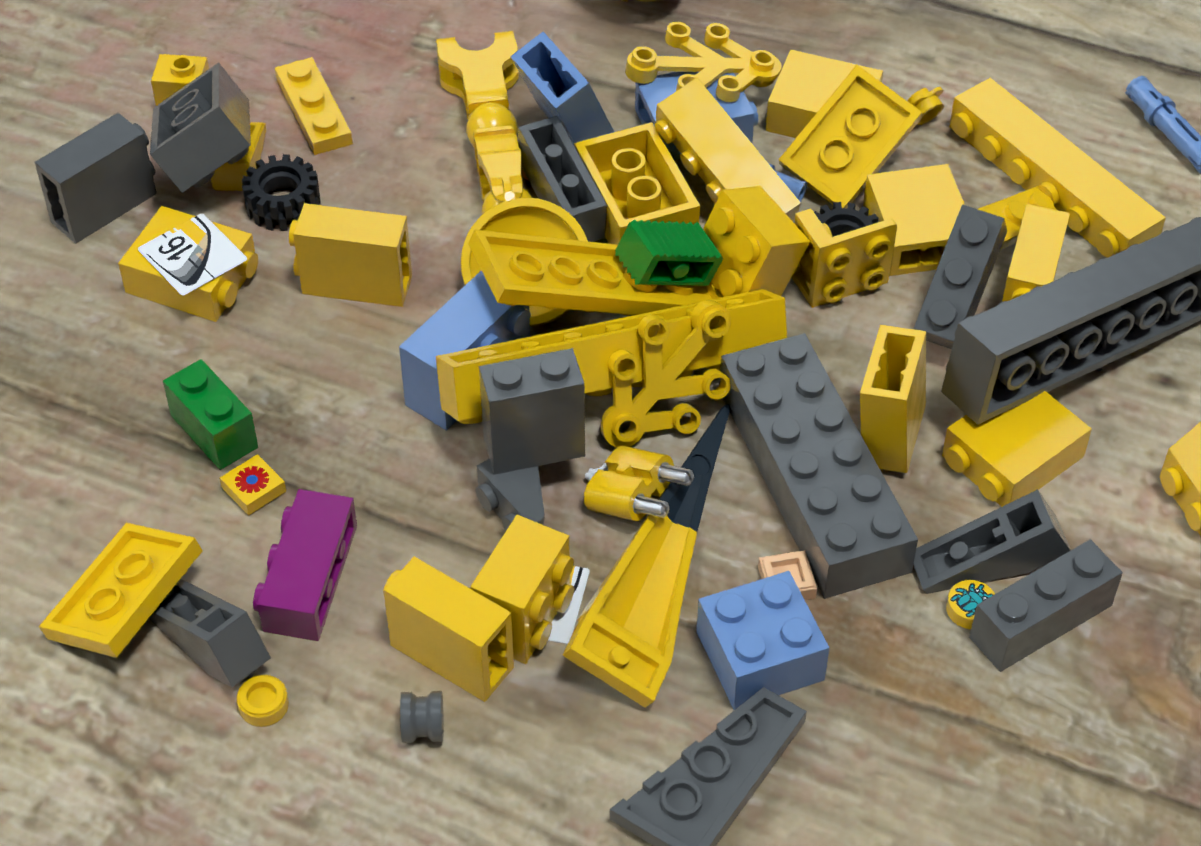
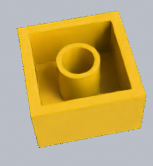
(755, 241)
(530, 579)

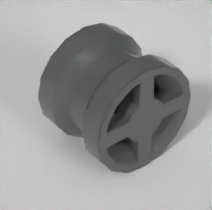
(421, 716)

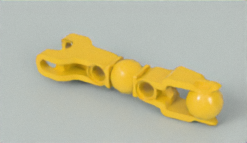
(483, 83)

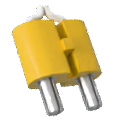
(631, 481)

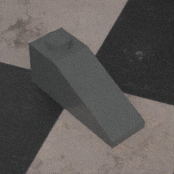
(993, 546)
(211, 633)

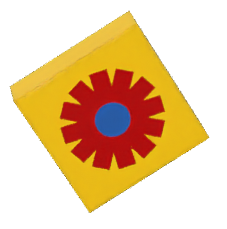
(253, 484)

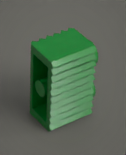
(668, 253)

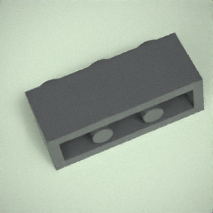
(561, 175)
(961, 274)
(1045, 605)

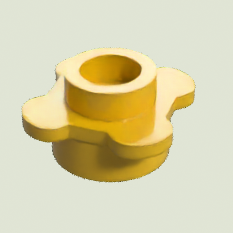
(928, 103)

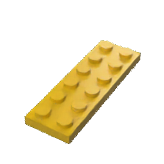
(571, 276)

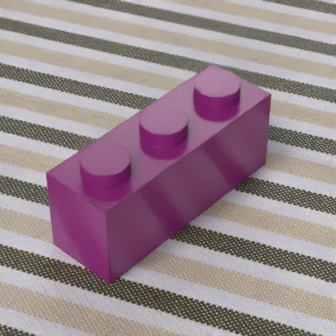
(306, 564)

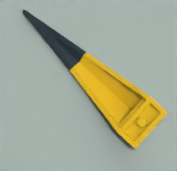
(634, 615)

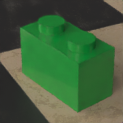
(210, 414)

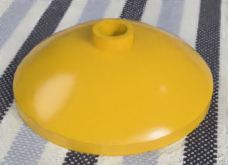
(524, 217)

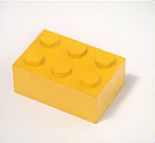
(637, 179)

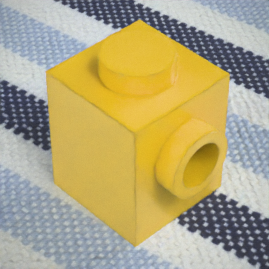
(174, 73)

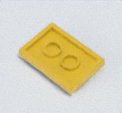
(850, 137)
(121, 589)

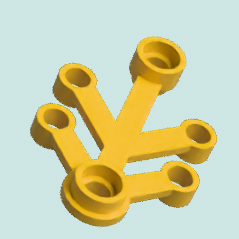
(754, 68)
(661, 379)

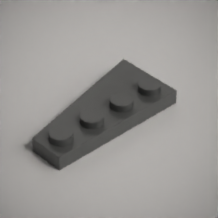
(713, 778)

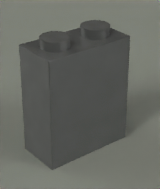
(97, 177)
(533, 410)

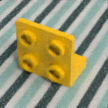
(845, 262)

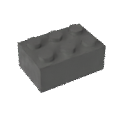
(201, 128)

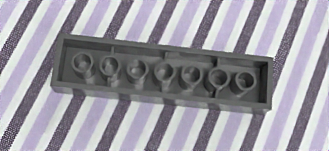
(1075, 324)

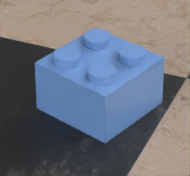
(762, 638)

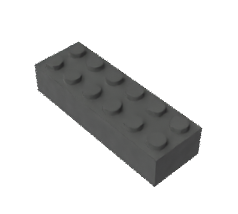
(817, 466)

